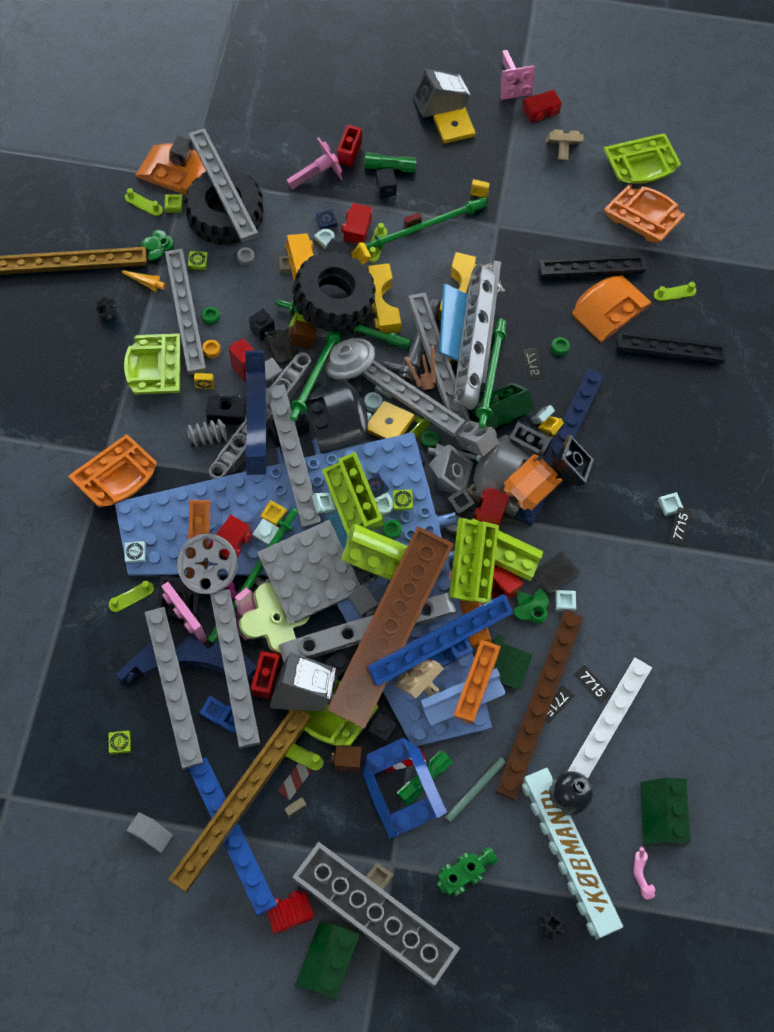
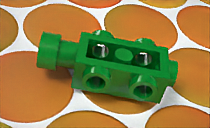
(462, 874)

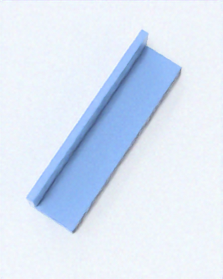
(443, 704)

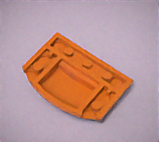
(165, 173)
(645, 212)
(609, 306)
(115, 473)

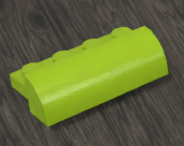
(352, 494)
(372, 552)
(516, 555)
(473, 561)

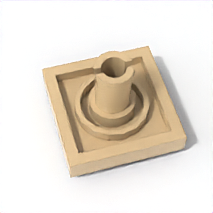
(564, 141)
(420, 679)

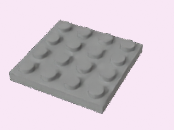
(309, 572)

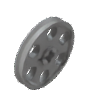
(212, 571)

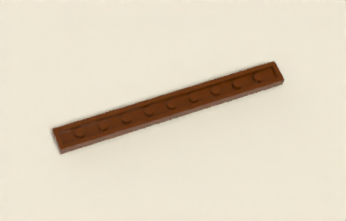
(539, 706)

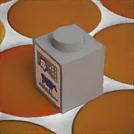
(272, 372)

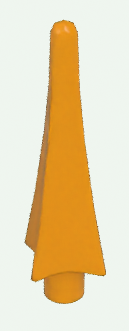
(151, 281)

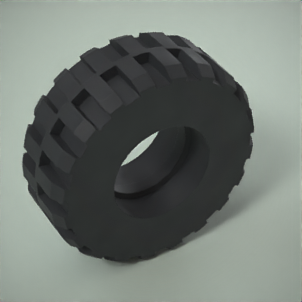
(215, 225)
(339, 271)

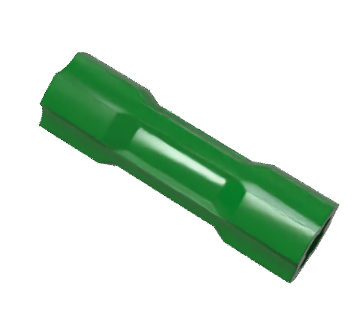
(377, 161)
(412, 790)

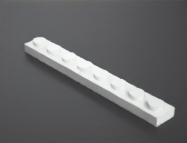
(610, 718)

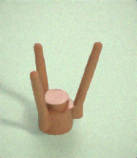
(427, 379)

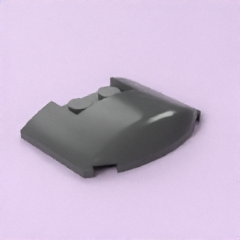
(499, 465)

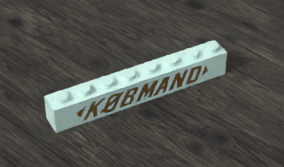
(573, 857)

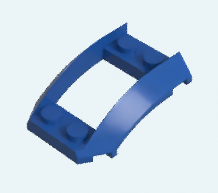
(414, 814)

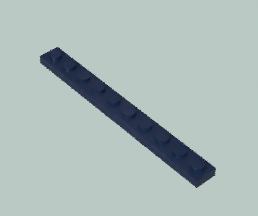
(572, 422)

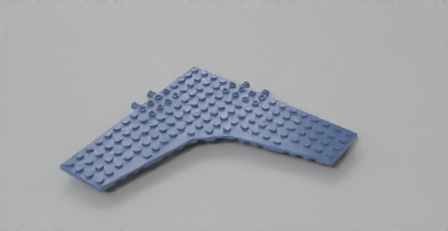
(164, 525)

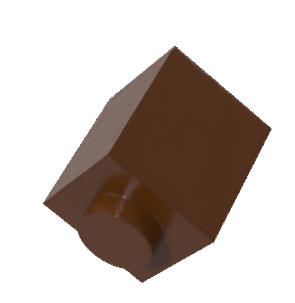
(302, 334)
(346, 758)

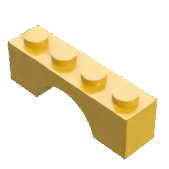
(461, 272)
(387, 317)

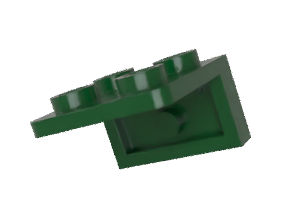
(511, 664)

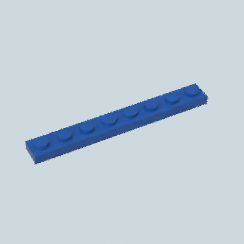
(439, 640)
(235, 842)

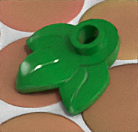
(157, 244)
(531, 604)

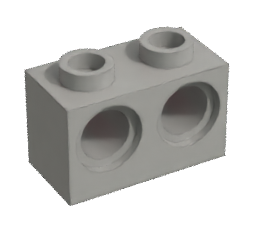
(476, 439)

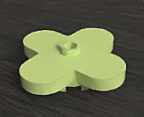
(261, 622)

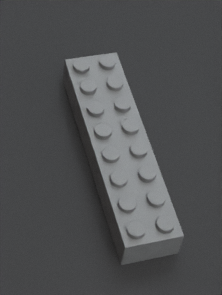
(376, 914)

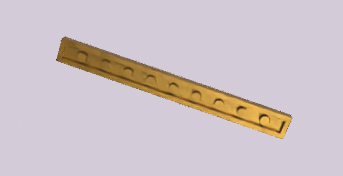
(73, 260)
(239, 800)

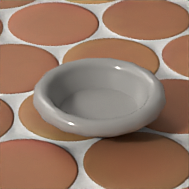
(349, 359)

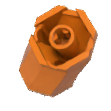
(532, 482)

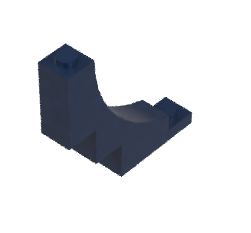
(256, 413)
(189, 654)

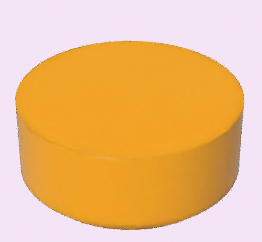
(211, 349)

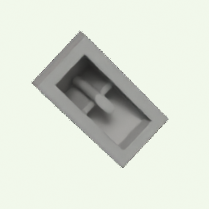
(150, 832)

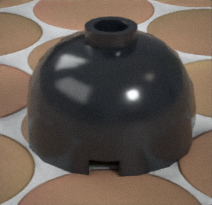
(571, 792)

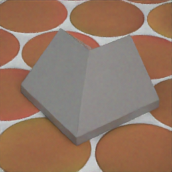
(451, 469)

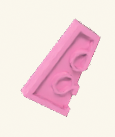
(183, 612)

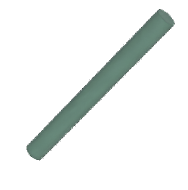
(475, 789)

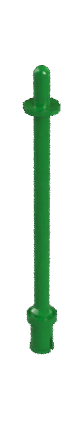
(470, 208)
(498, 335)
(392, 338)
(298, 406)
(284, 526)

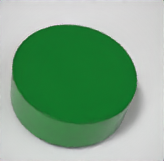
(210, 315)
(560, 346)
(429, 439)
(392, 529)

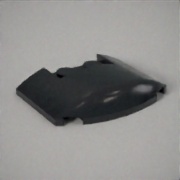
(337, 415)

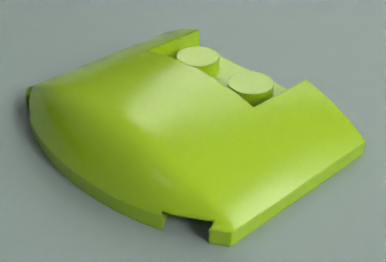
(643, 159)
(154, 364)
(331, 727)

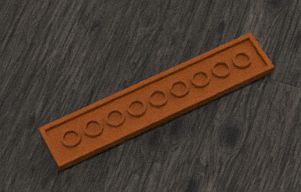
(391, 624)

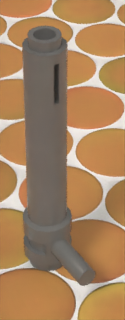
(415, 353)

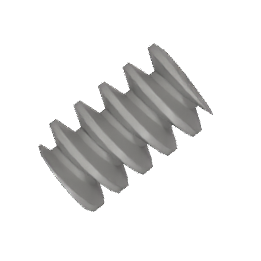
(207, 433)

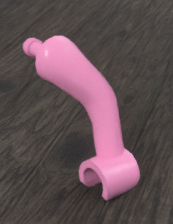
(640, 860)

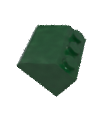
(507, 404)
(665, 812)
(327, 960)

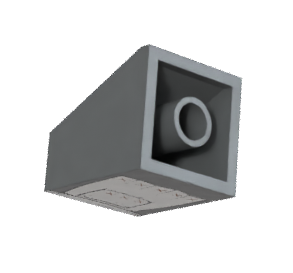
(440, 93)
(303, 684)

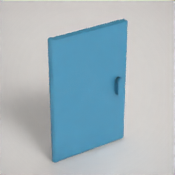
(452, 321)

